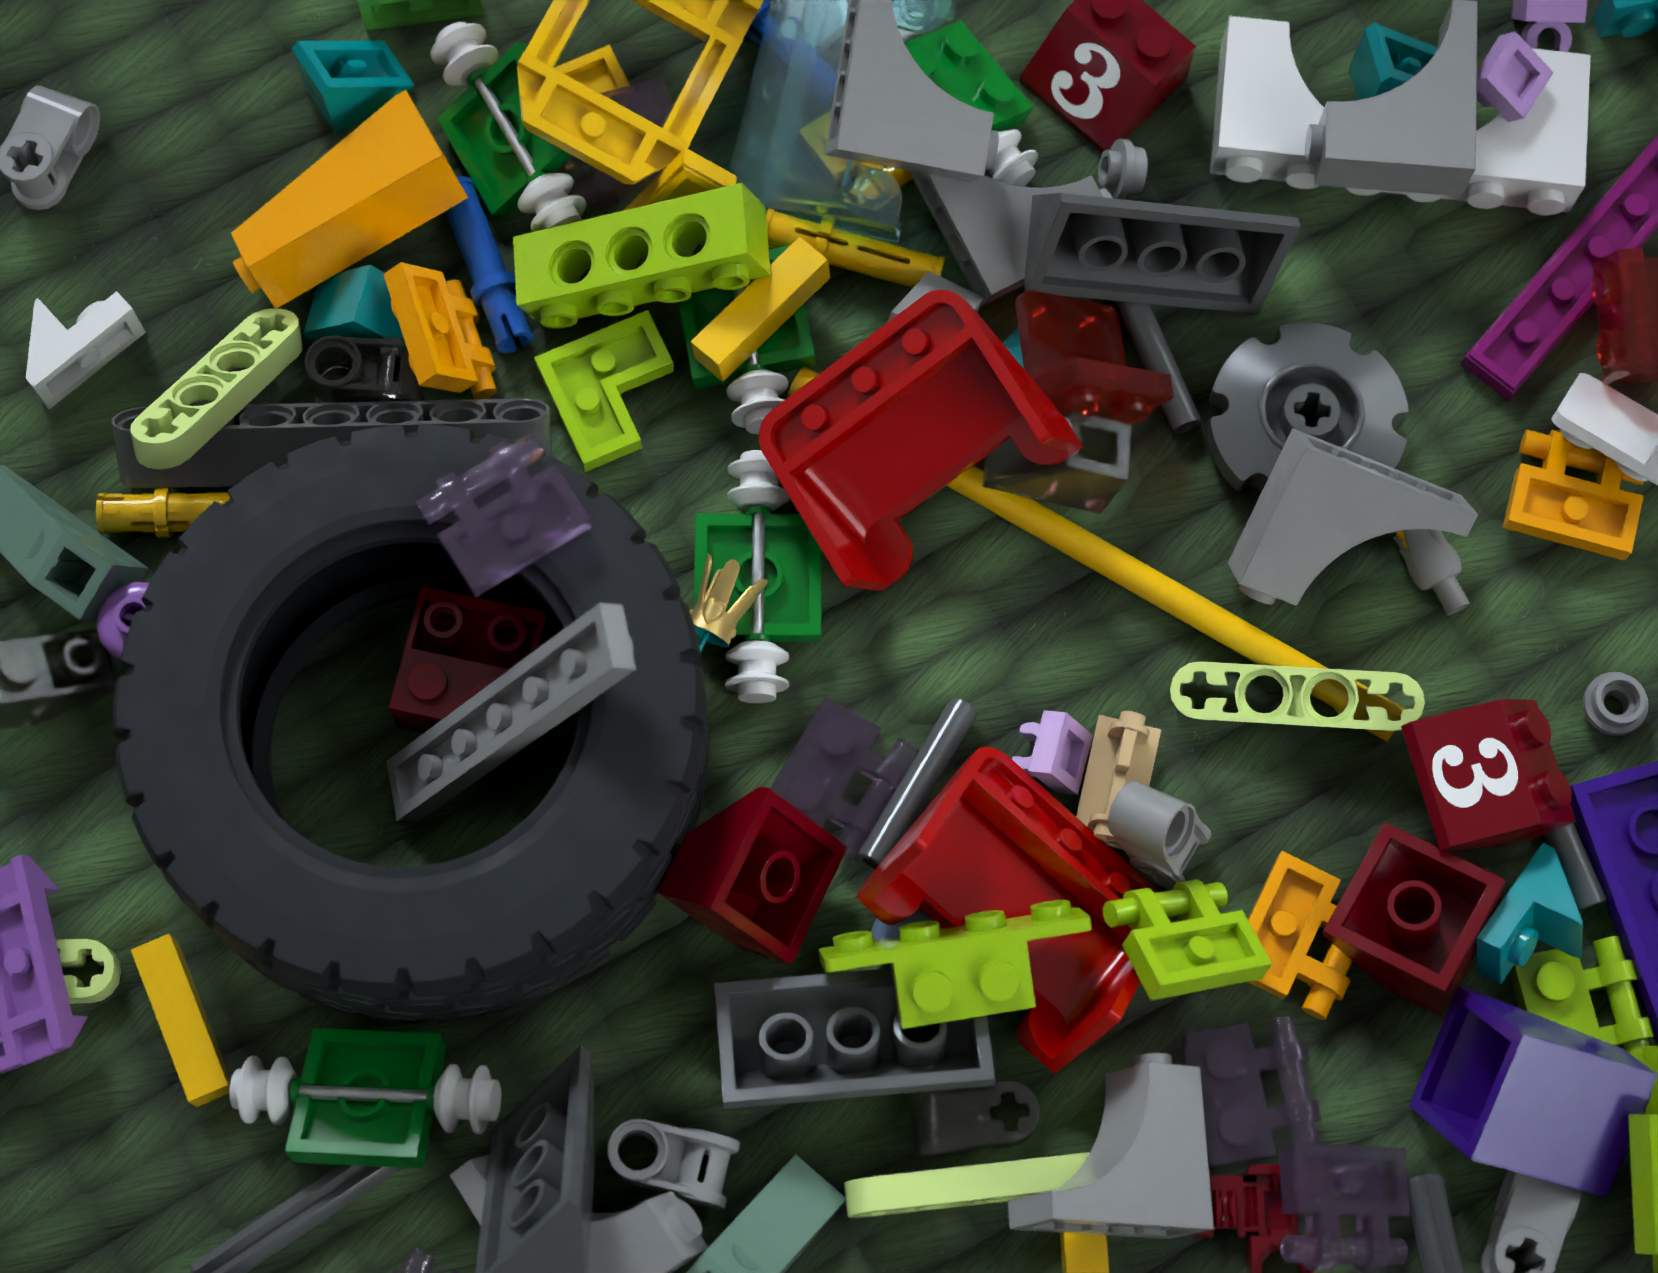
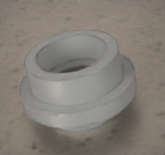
(1123, 169)
(1627, 691)

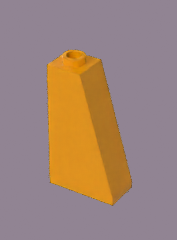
(348, 204)

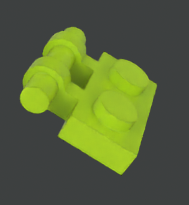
(1188, 954)
(1559, 990)

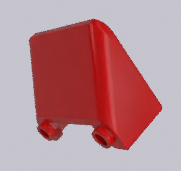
(899, 426)
(1004, 846)

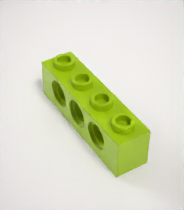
(611, 245)

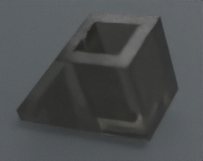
(1082, 481)
(51, 676)

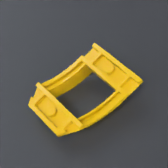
(602, 129)

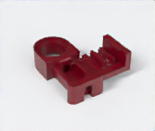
(1252, 1208)

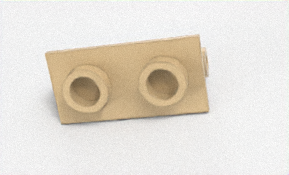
(1119, 754)

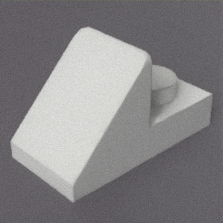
(66, 358)

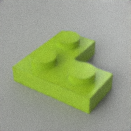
(587, 384)

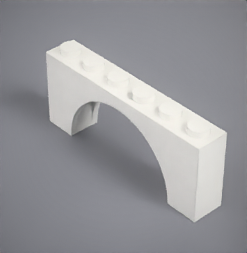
(1268, 109)

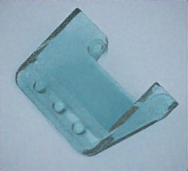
(789, 116)

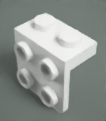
(1611, 423)

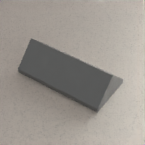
(1154, 252)
(838, 1041)
(543, 1178)

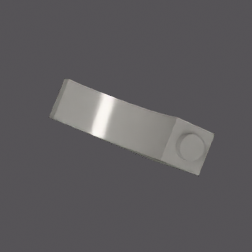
(894, 112)
(1414, 134)
(989, 226)
(1325, 504)
(1145, 1166)
(650, 1238)

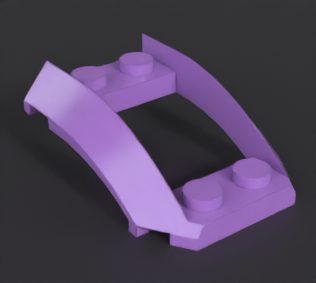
(32, 985)

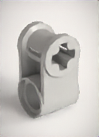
(47, 146)
(1156, 832)
(677, 1161)
(1530, 1218)

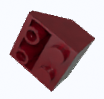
(457, 651)

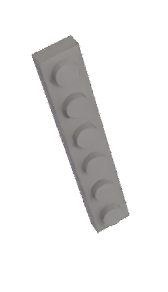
(512, 712)

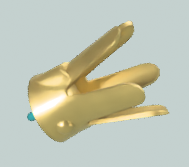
(709, 613)

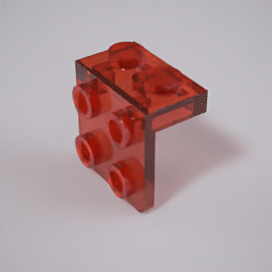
(1627, 316)
(1080, 362)

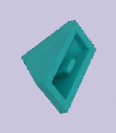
(1386, 60)
(349, 78)
(353, 306)

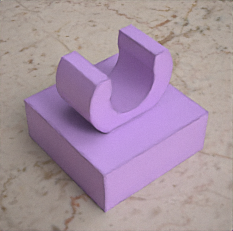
(1552, 15)
(1511, 77)
(1058, 751)

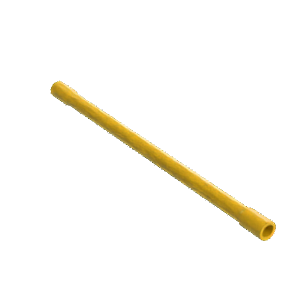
(1153, 586)

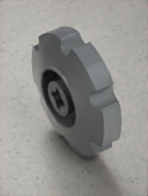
(1308, 373)

